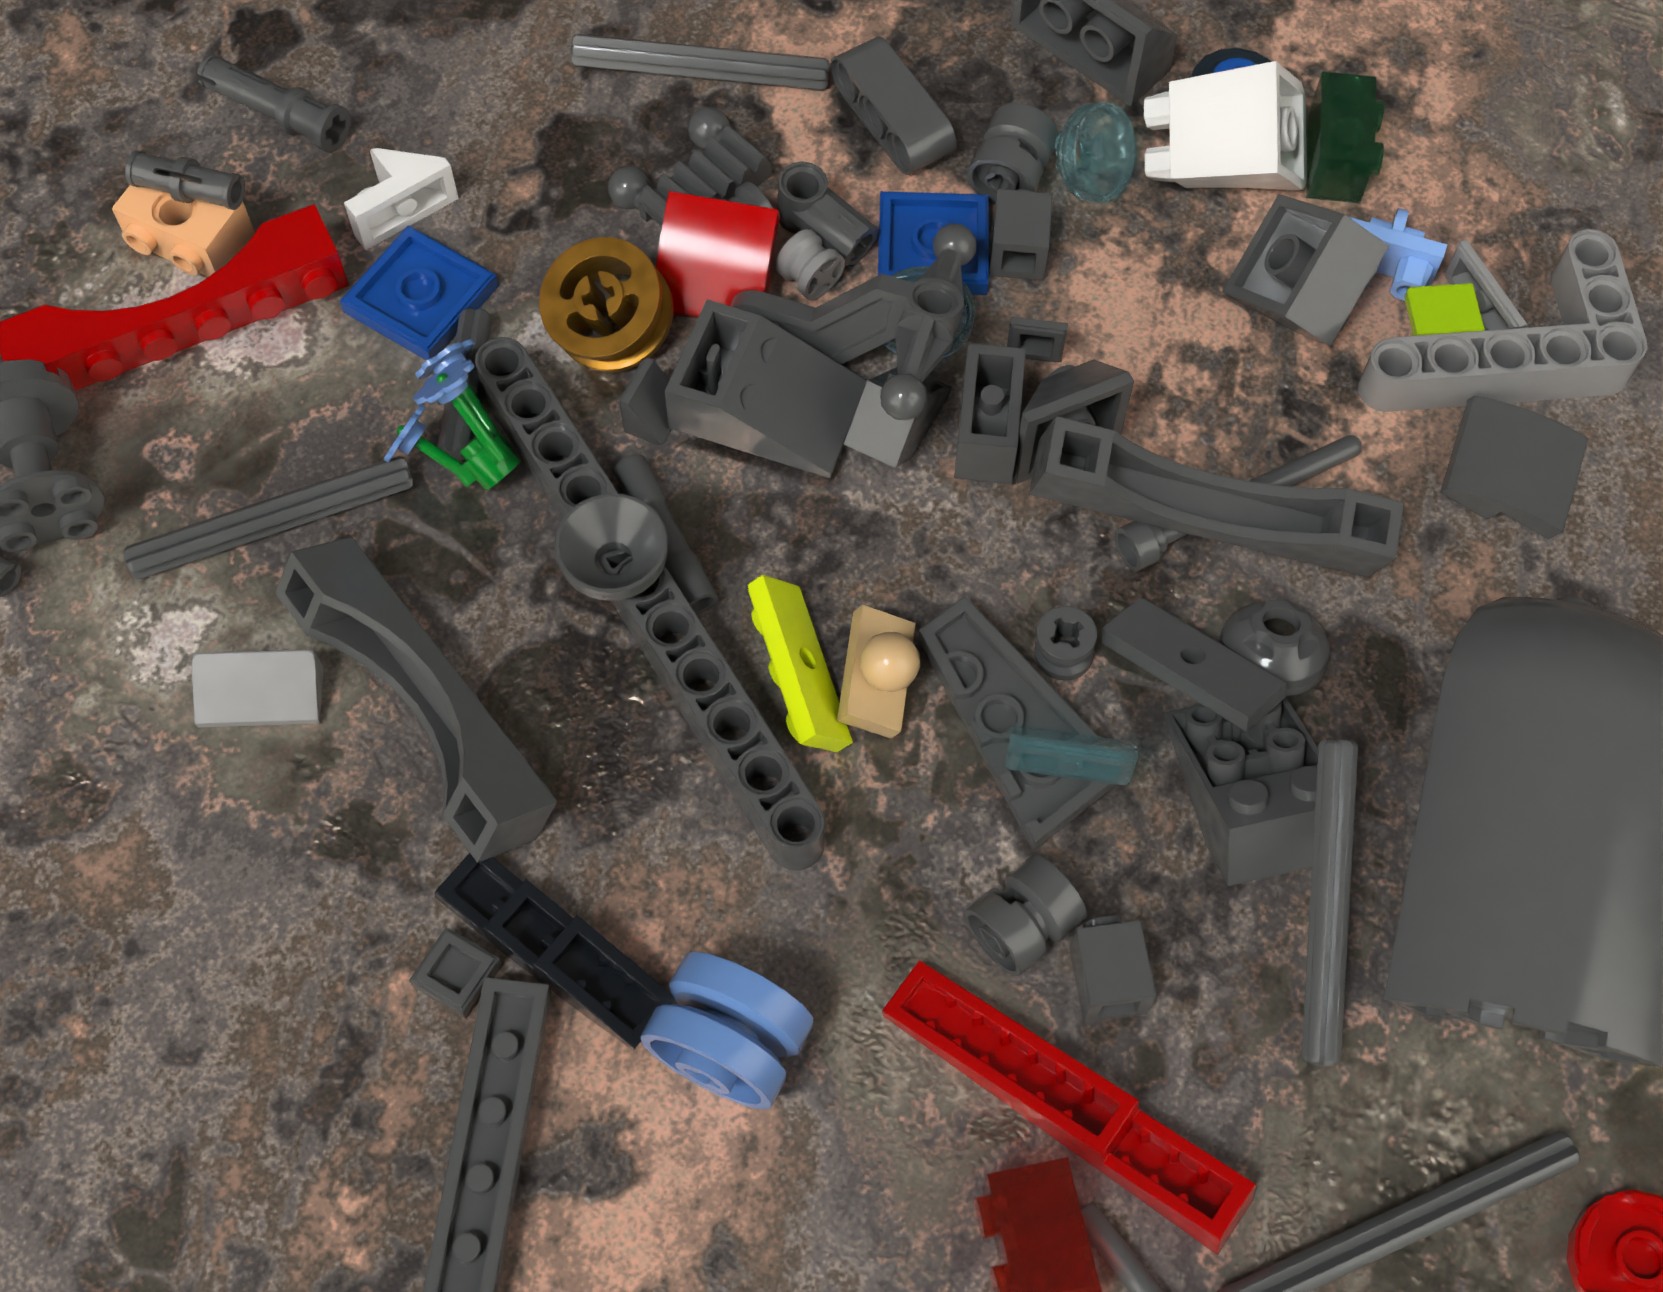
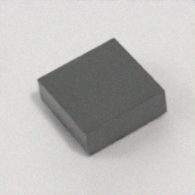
(455, 972)

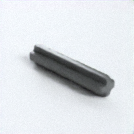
(454, 430)

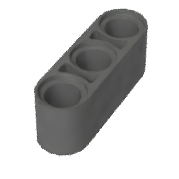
(893, 105)

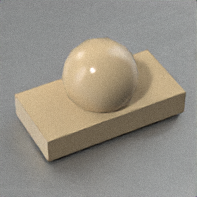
(878, 671)

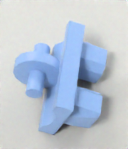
(1410, 256)

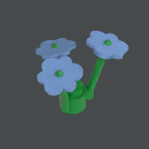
(488, 453)

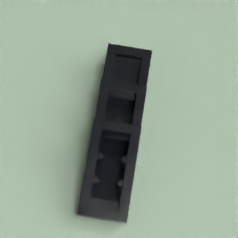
(554, 947)

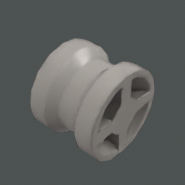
(809, 264)

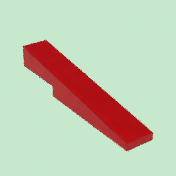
(1073, 1106)

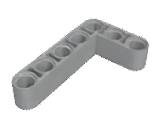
(1582, 358)

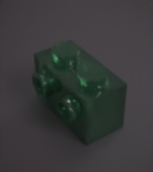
(1343, 137)

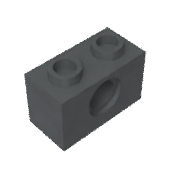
(990, 413)

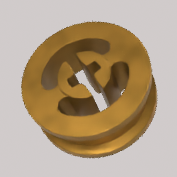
(574, 304)

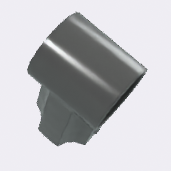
(823, 212)

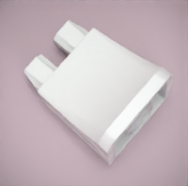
(1231, 130)

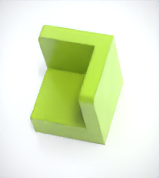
(1443, 309)

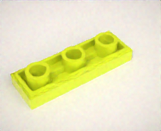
(798, 664)

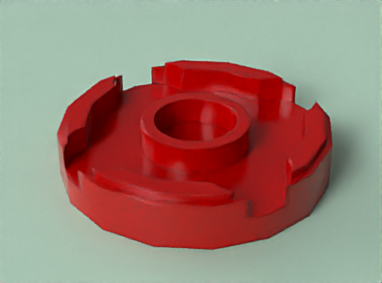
(1618, 1244)

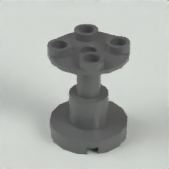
(40, 501)

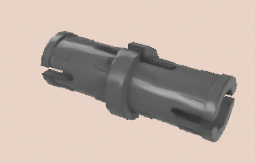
(202, 183)

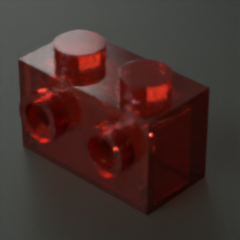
(1036, 1230)

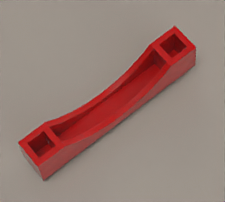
(278, 269)

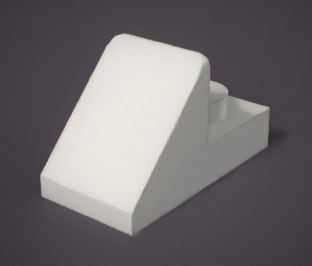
(407, 192)

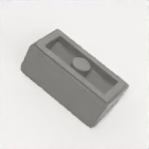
(1494, 305)
(257, 688)

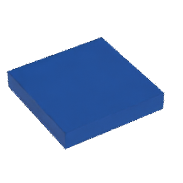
(911, 222)
(418, 293)

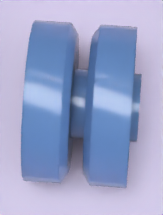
(727, 1030)

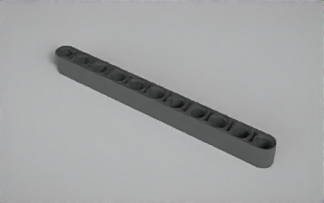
(656, 614)

